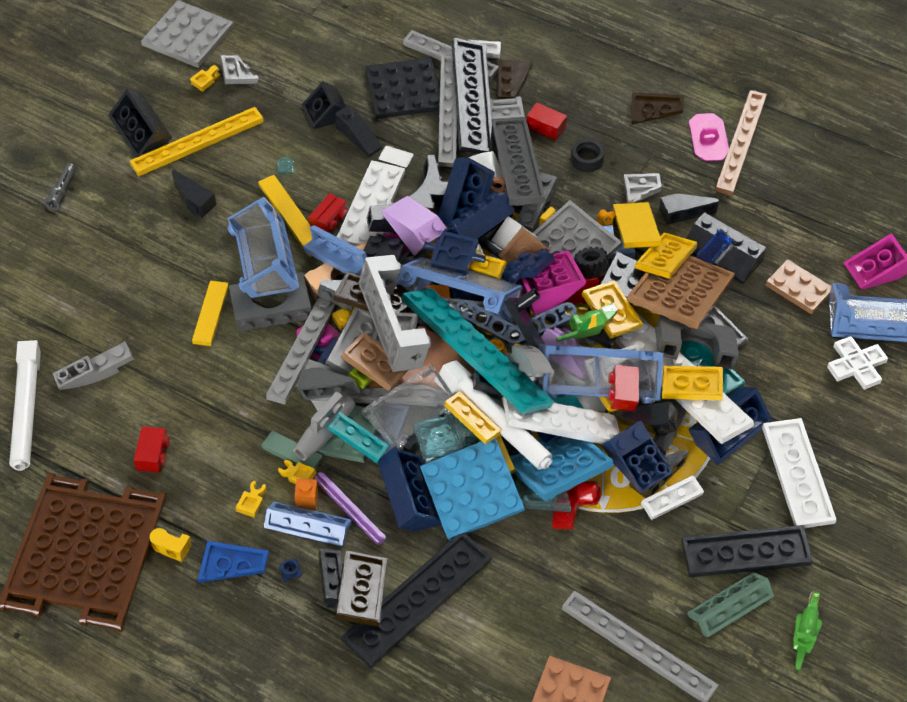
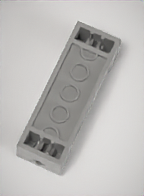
(403, 348)

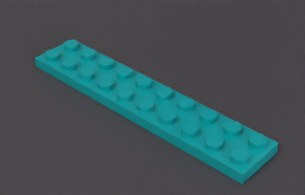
(477, 351)

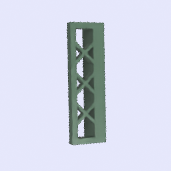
(732, 604)

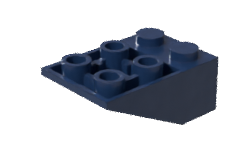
(637, 456)

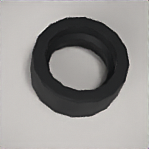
(591, 146)

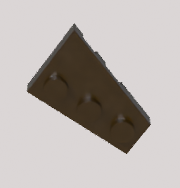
(511, 77)
(655, 106)

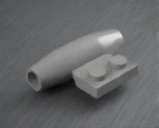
(317, 433)

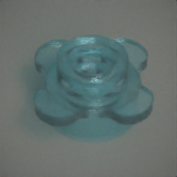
(285, 165)

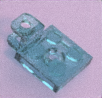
(452, 433)

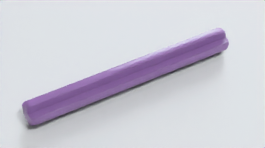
(350, 509)

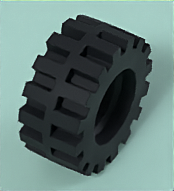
(592, 261)

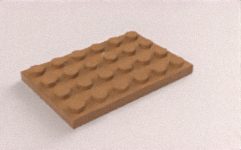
(686, 295)

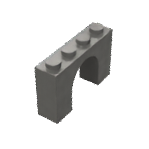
(251, 316)
(717, 338)

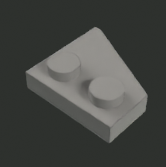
(236, 71)
(641, 186)

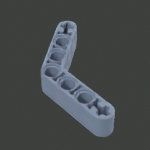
(509, 328)

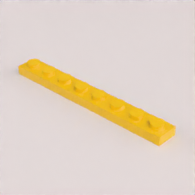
(196, 141)

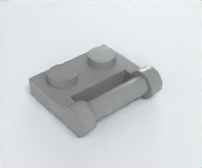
(507, 108)

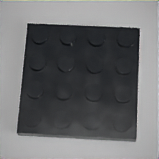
(403, 87)

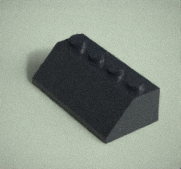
(138, 123)
(741, 257)

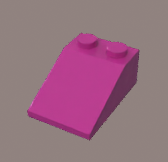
(878, 264)

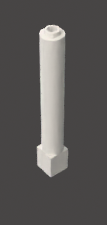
(28, 363)
(459, 380)

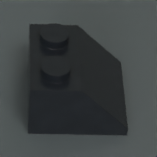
(322, 105)

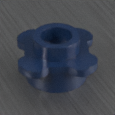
(290, 564)

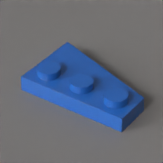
(231, 561)

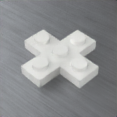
(857, 362)

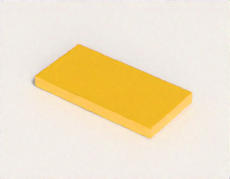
(636, 225)
(668, 257)

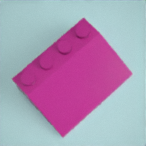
(554, 283)

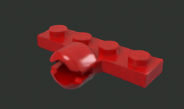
(582, 494)

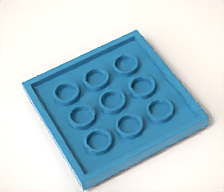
(571, 464)
(472, 488)

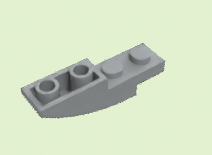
(530, 360)
(92, 370)

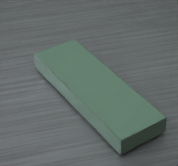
(284, 448)

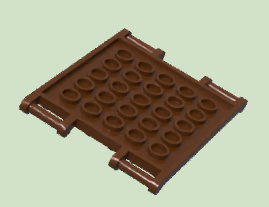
(83, 551)

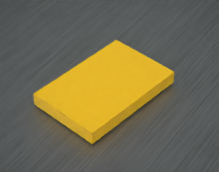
(626, 318)
(692, 383)

